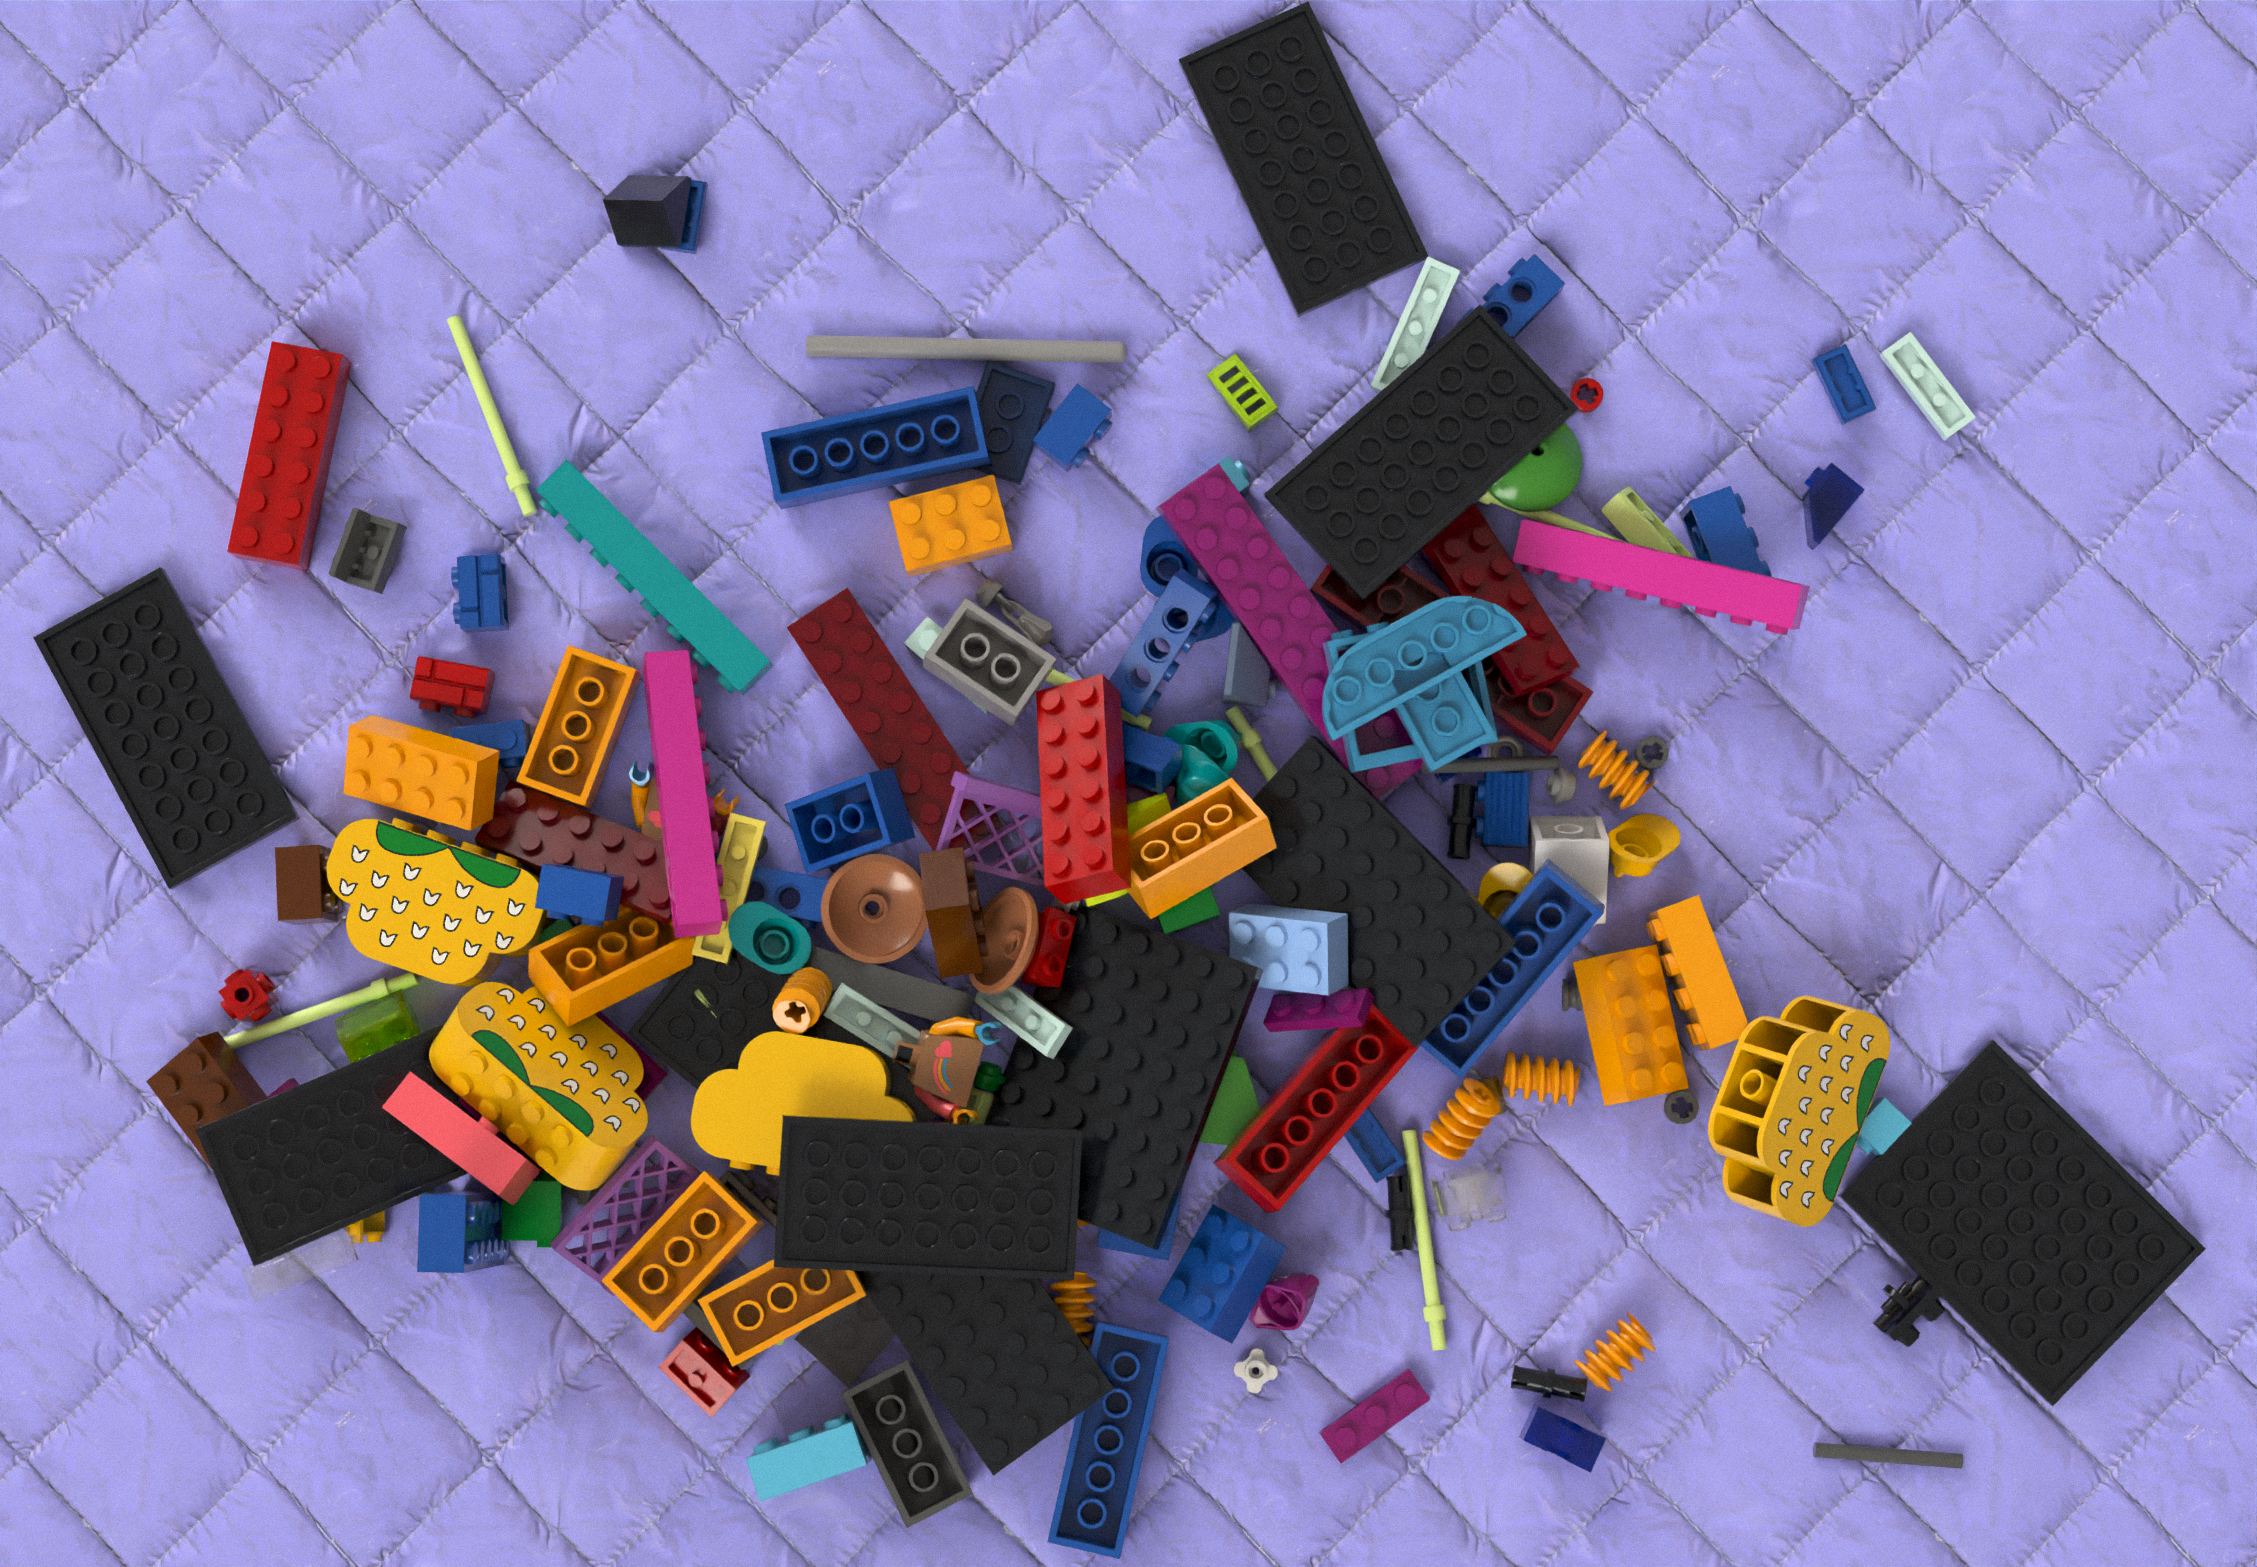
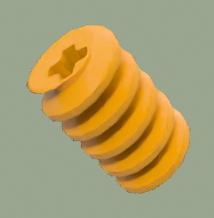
(1614, 771)
(802, 1000)
(1540, 1078)
(1463, 1121)
(1073, 1300)
(1616, 1353)

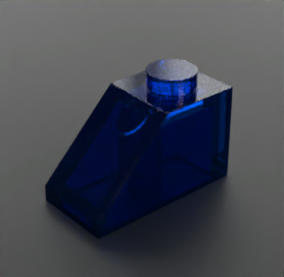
(1826, 501)

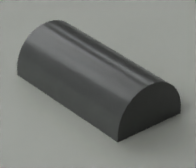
(906, 1443)

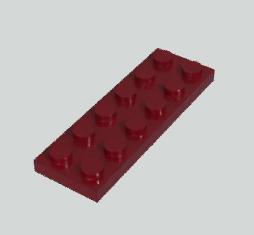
(1479, 567)
(549, 831)

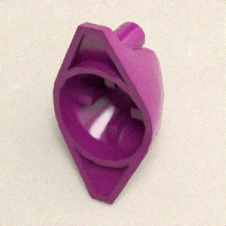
(1285, 1302)

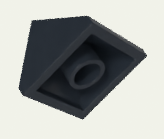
(649, 210)

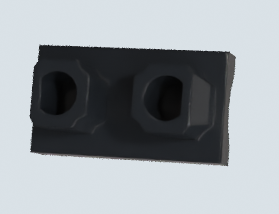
(1905, 1307)

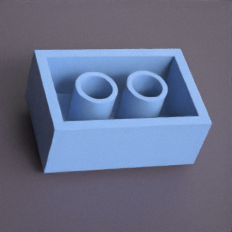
(1293, 947)

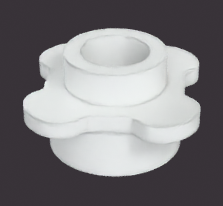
(1255, 1381)

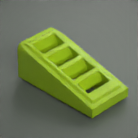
(1261, 414)

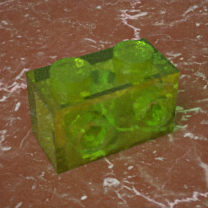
(377, 1026)

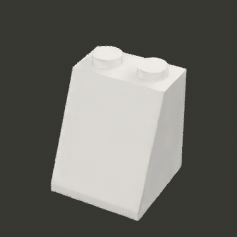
(1576, 846)

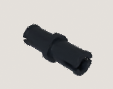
(1461, 821)
(1399, 1213)
(1549, 1383)

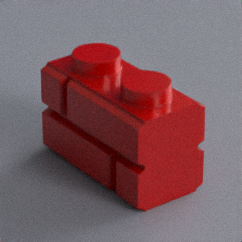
(451, 686)

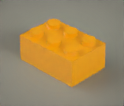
(950, 526)

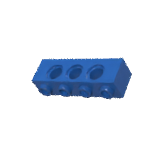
(1537, 280)
(1182, 592)
(778, 882)

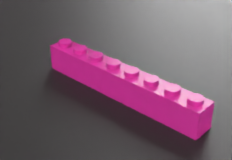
(1661, 574)
(682, 794)

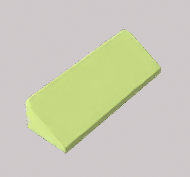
(1640, 524)

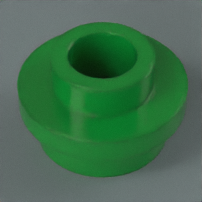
(989, 1076)

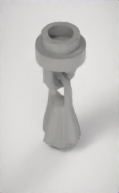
(1032, 627)

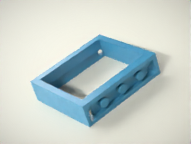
(1344, 641)

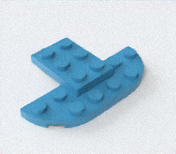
(1418, 673)

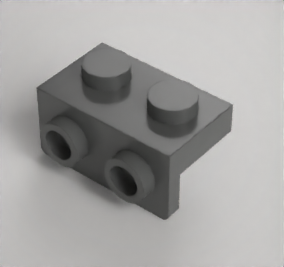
(367, 551)

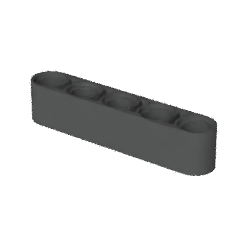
(892, 987)

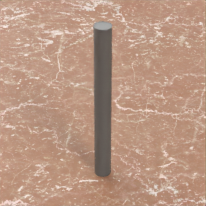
(1497, 764)
(1888, 1455)

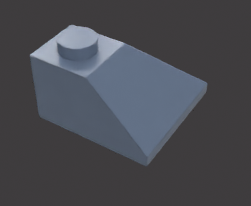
(1246, 672)

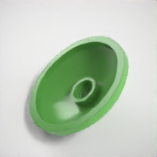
(1543, 479)

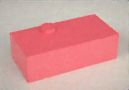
(462, 1138)

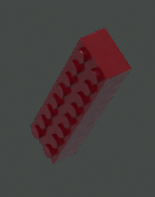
(886, 714)
(1536, 717)

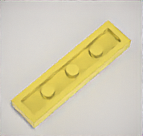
(738, 861)

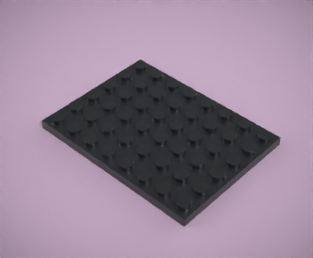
(1137, 1068)
(2022, 1222)

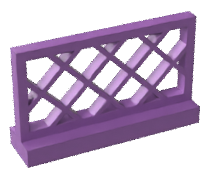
(999, 797)
(641, 1221)

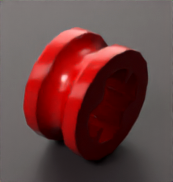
(1590, 385)

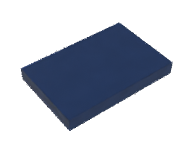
(1012, 415)

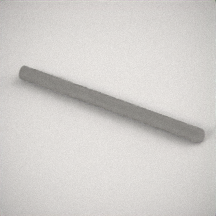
(966, 349)

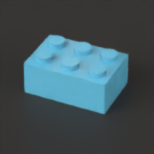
(807, 1457)

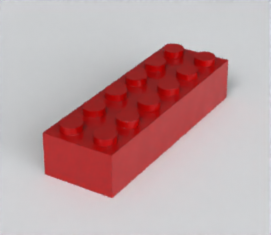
(289, 456)
(1083, 789)
(1314, 1109)

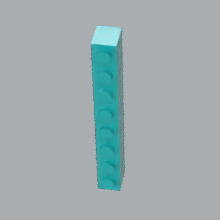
(654, 577)

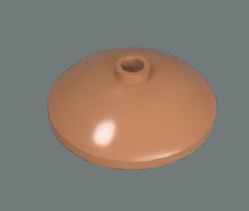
(899, 914)
(1011, 940)

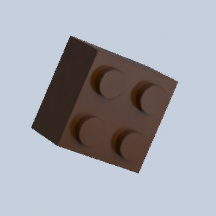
(303, 886)

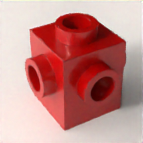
(260, 995)

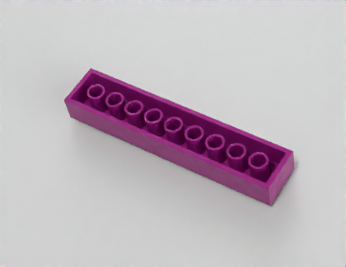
(1274, 611)

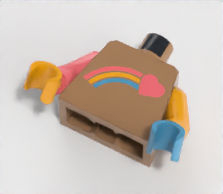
(646, 806)
(946, 1064)

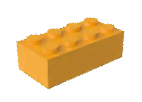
(579, 727)
(421, 772)
(1196, 847)
(605, 964)
(1698, 973)
(1630, 1025)
(682, 1252)
(775, 1304)

